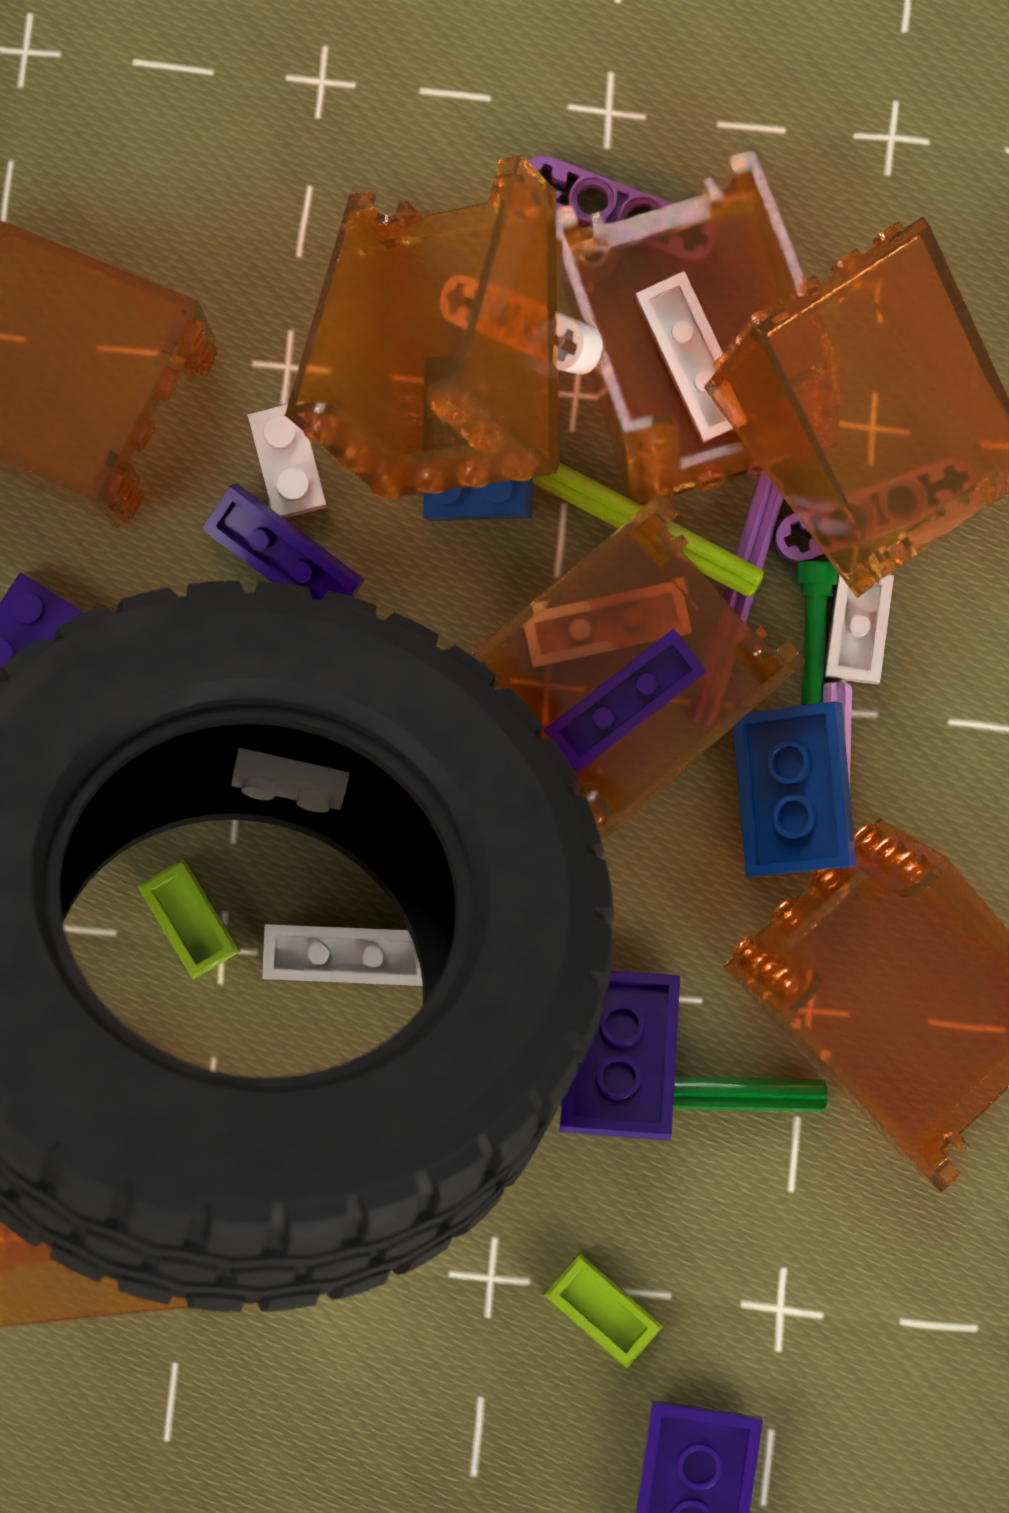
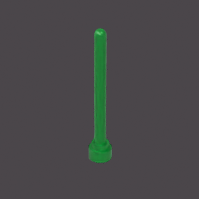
(817, 585)

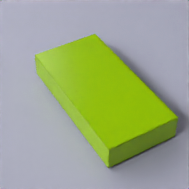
(189, 918)
(603, 1310)

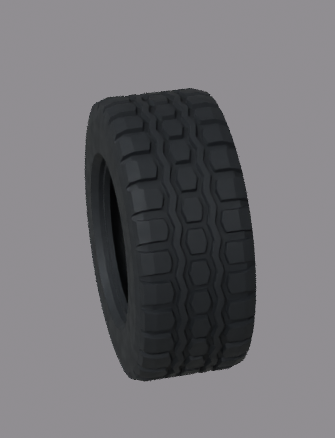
(449, 805)

